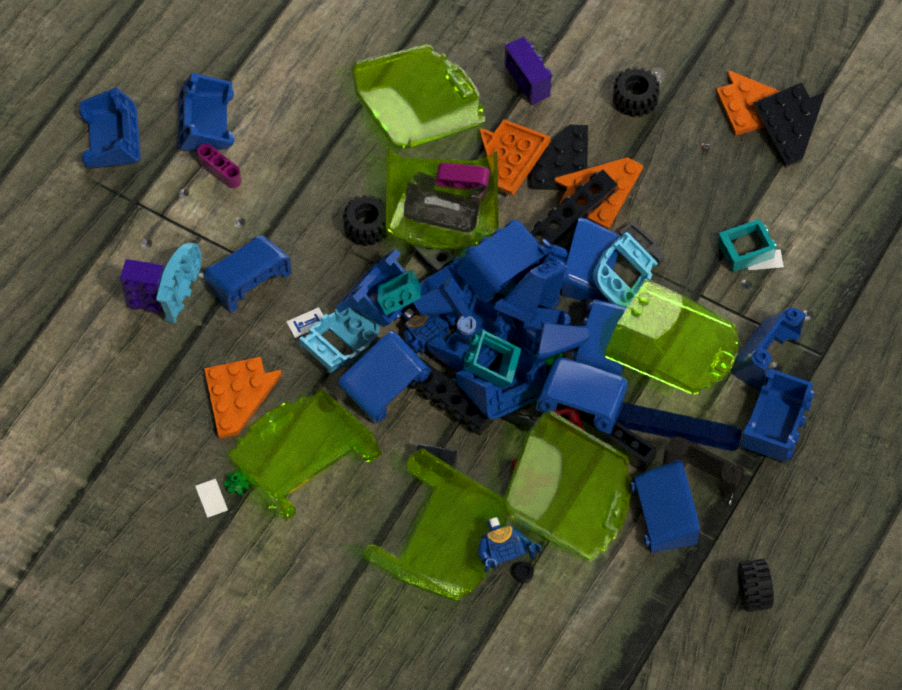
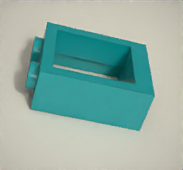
(738, 263)
(401, 288)
(508, 364)

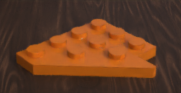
(738, 102)
(517, 152)
(622, 171)
(237, 392)

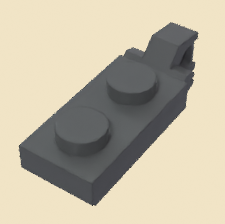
(644, 240)

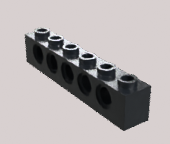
(593, 201)
(452, 392)

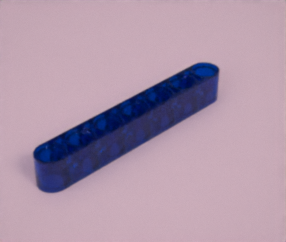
(677, 425)

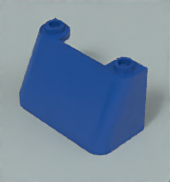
(204, 113)
(112, 129)
(586, 249)
(246, 270)
(550, 334)
(457, 345)
(754, 359)
(383, 375)
(584, 389)
(499, 401)
(667, 507)

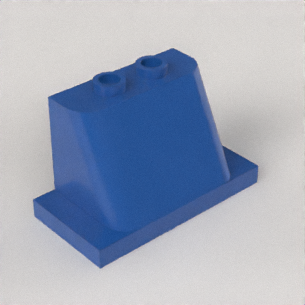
(539, 287)
(365, 292)
(446, 293)

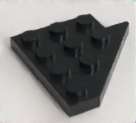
(789, 120)
(562, 156)

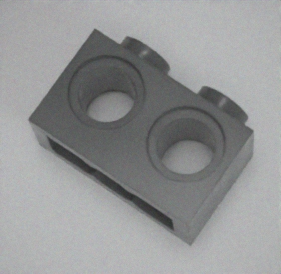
(431, 258)

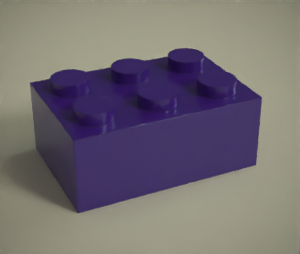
(528, 70)
(141, 285)

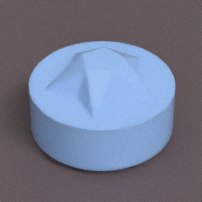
(466, 325)

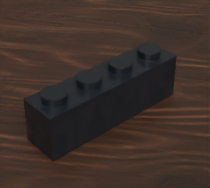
(637, 449)

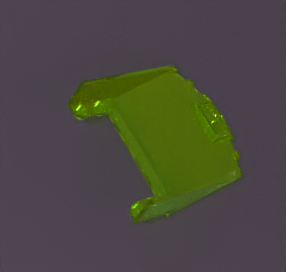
(298, 444)
(447, 536)

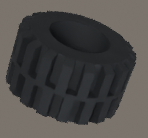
(639, 80)
(361, 208)
(755, 585)

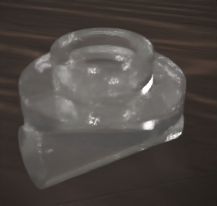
(659, 73)

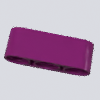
(215, 159)
(461, 176)

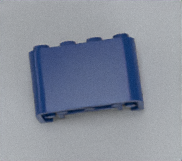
(500, 260)
(601, 324)
(778, 416)

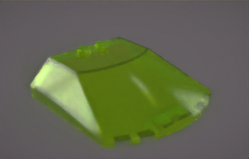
(417, 96)
(397, 175)
(674, 339)
(569, 487)

